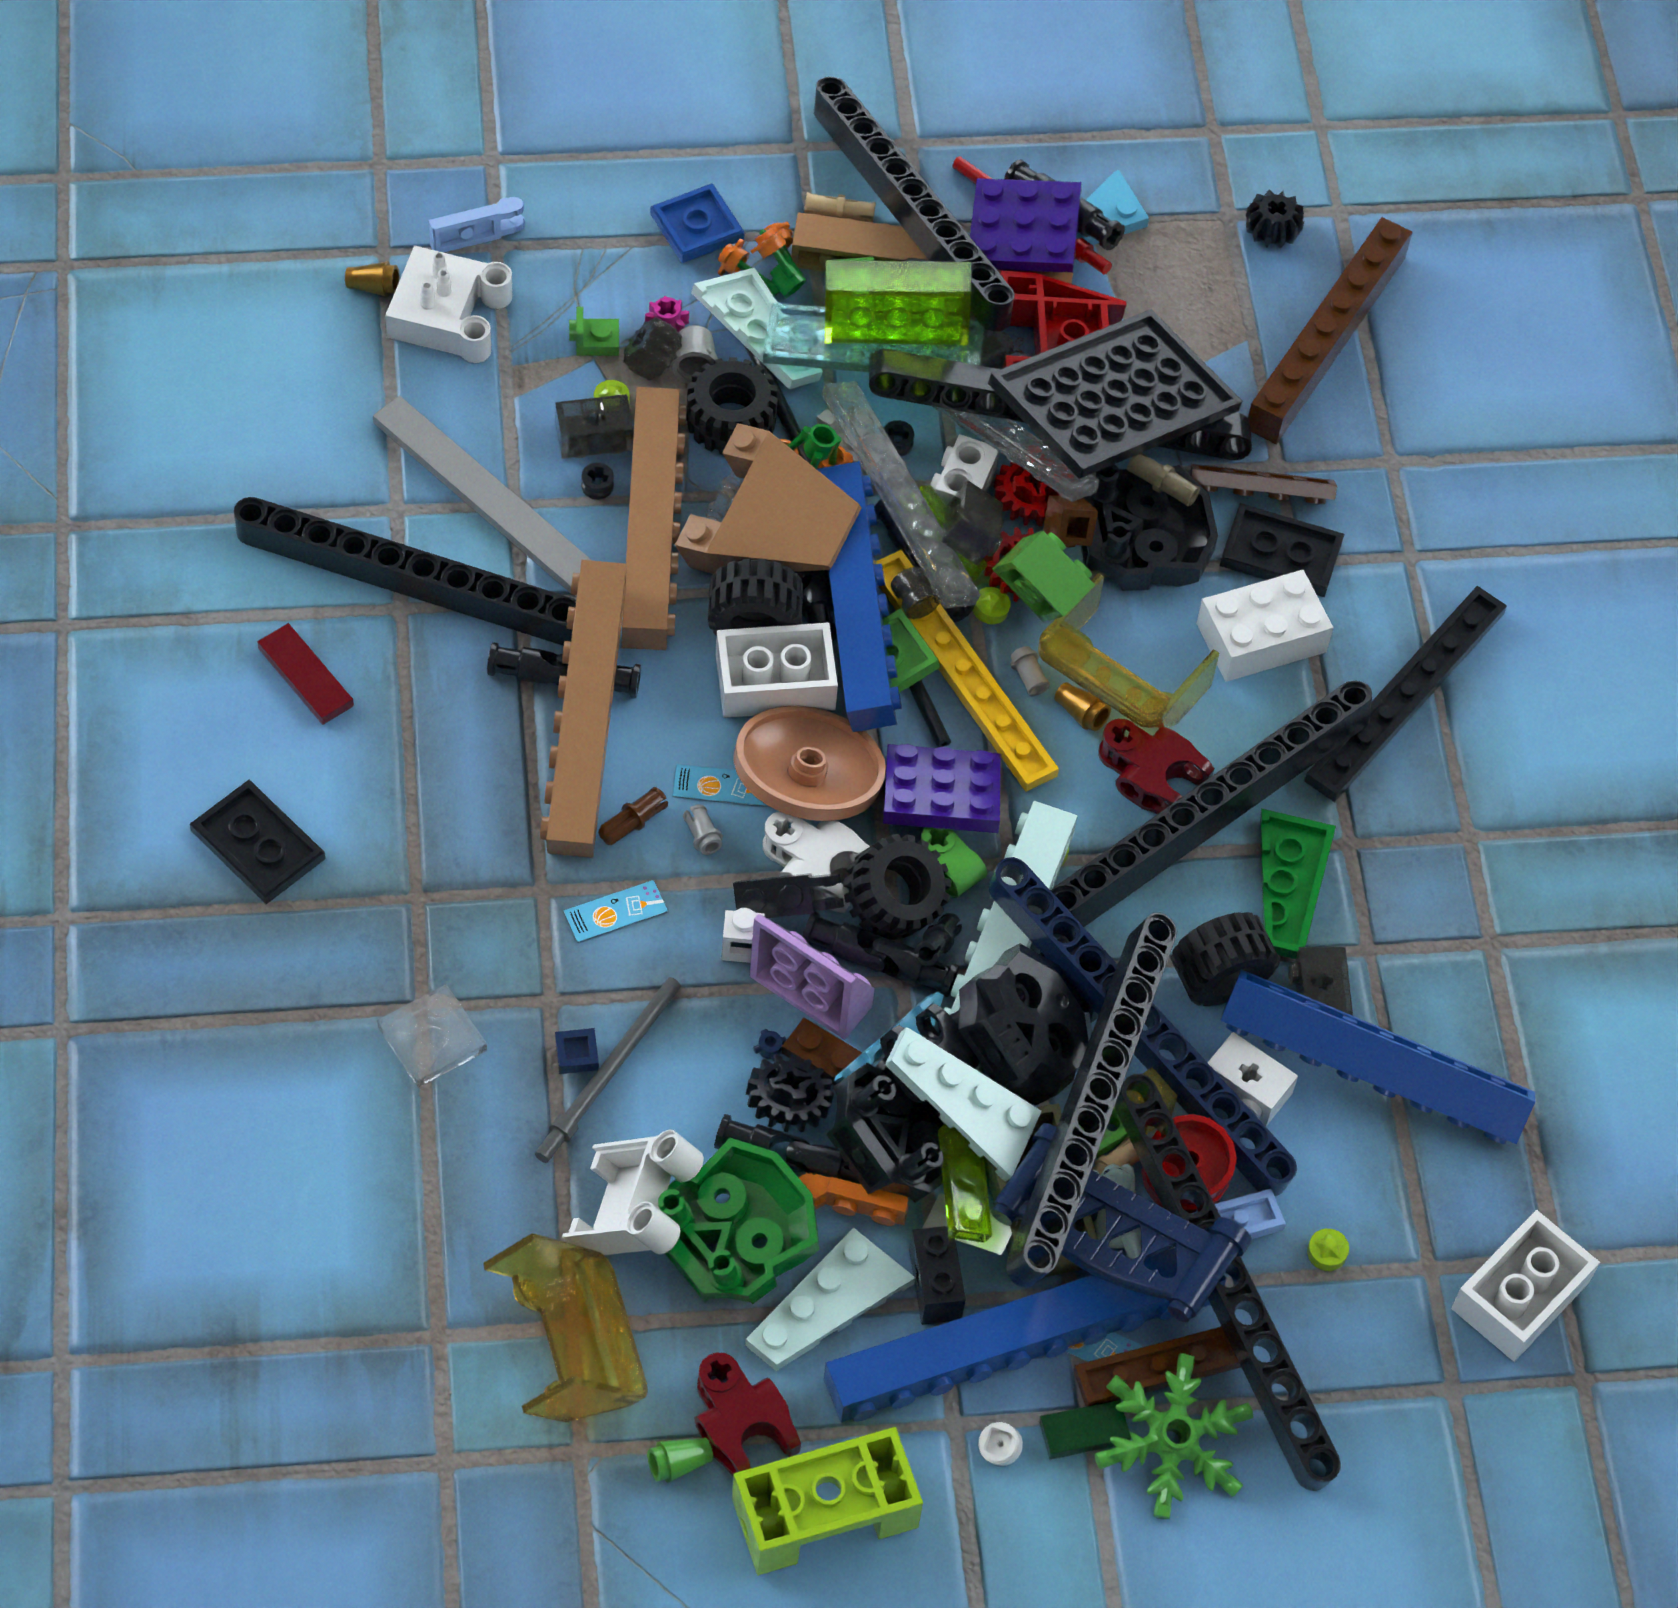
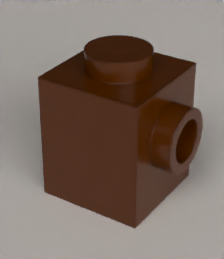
(1070, 521)

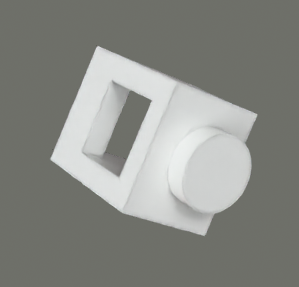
(738, 928)

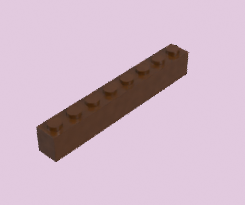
(1328, 330)

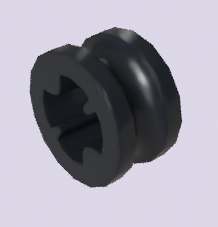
(902, 429)
(593, 471)

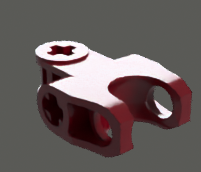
(1149, 761)
(740, 1412)

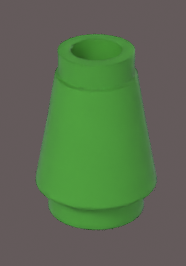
(678, 1457)

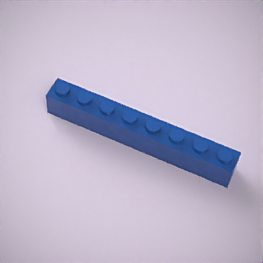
(861, 610)
(1378, 1057)

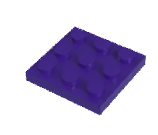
(1027, 223)
(942, 788)

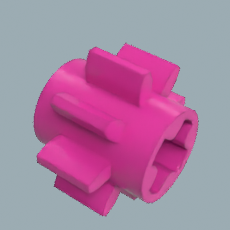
(669, 311)

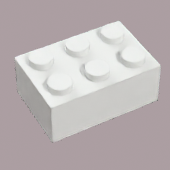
(1264, 625)
(775, 668)
(1525, 1285)

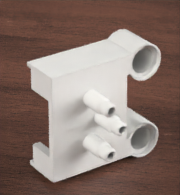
(437, 300)
(636, 1178)

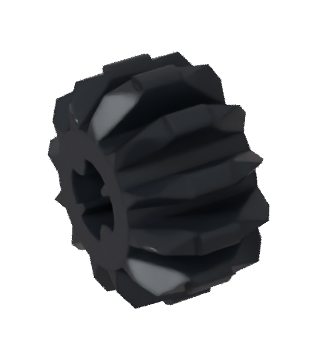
(1274, 218)

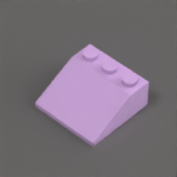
(808, 978)

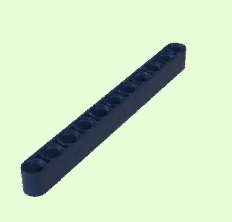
(1160, 1032)

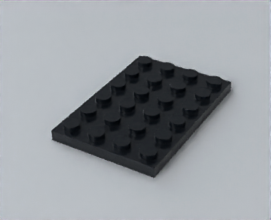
(1114, 393)

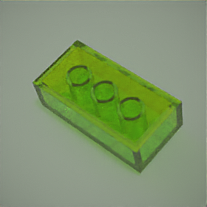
(897, 302)

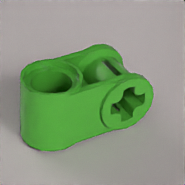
(963, 863)

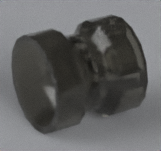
(916, 595)

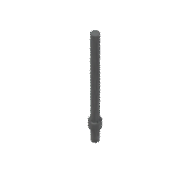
(566, 1124)

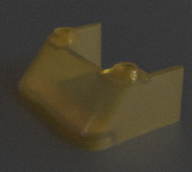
(1076, 658)
(583, 1326)

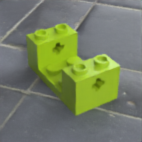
(781, 1504)

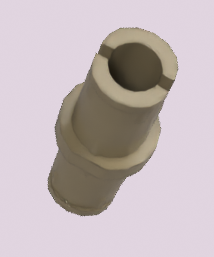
(1163, 478)

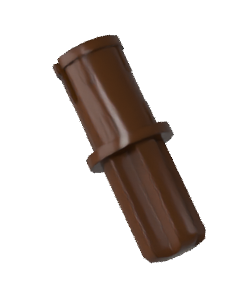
(633, 816)

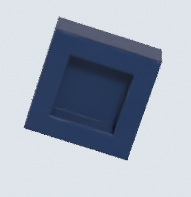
(576, 1051)

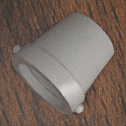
(695, 352)

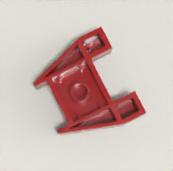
(1057, 310)

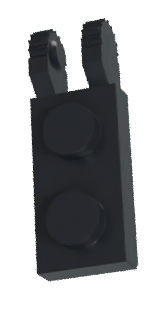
(786, 895)

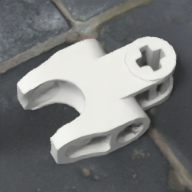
(812, 849)

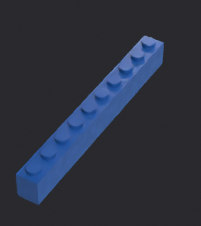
(991, 1341)

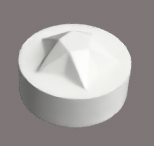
(1000, 1444)

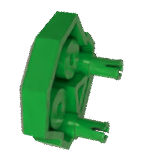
(763, 1203)

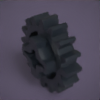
(789, 1093)

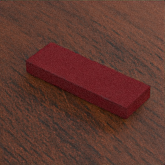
(305, 673)

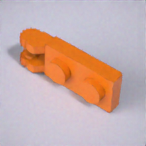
(851, 1198)

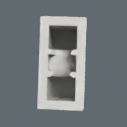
(1268, 1080)

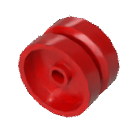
(1211, 1152)

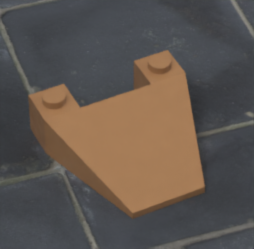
(778, 514)

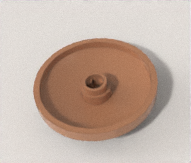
(809, 763)

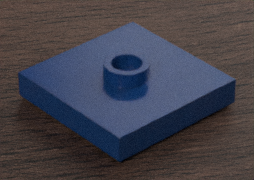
(697, 223)

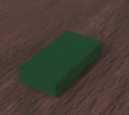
(1083, 1429)

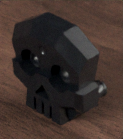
(1129, 531)
(1025, 1024)
(885, 1134)

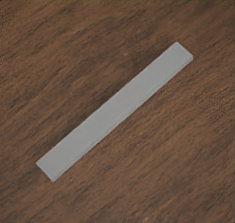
(481, 490)

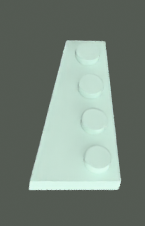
(744, 307)
(978, 1107)
(834, 1293)

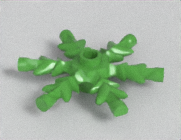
(1186, 1429)

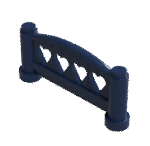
(1200, 1254)

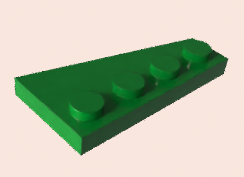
(1292, 874)

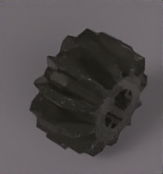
(652, 348)

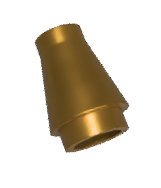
(373, 278)
(1083, 706)

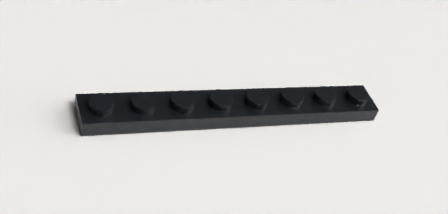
(1408, 692)

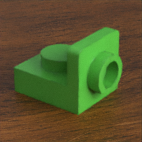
(594, 336)

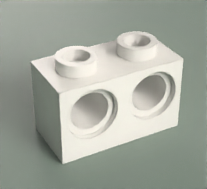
(965, 461)

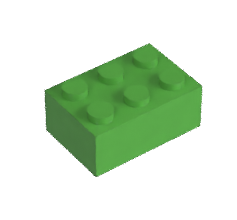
(1044, 575)

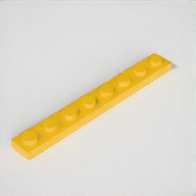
(977, 688)

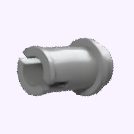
(1026, 663)
(706, 837)

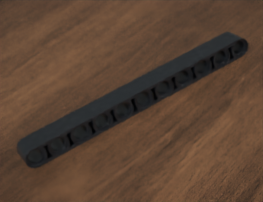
(910, 198)
(966, 389)
(405, 571)
(1216, 802)
(1122, 1010)
(1225, 1299)

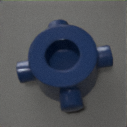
(769, 1044)

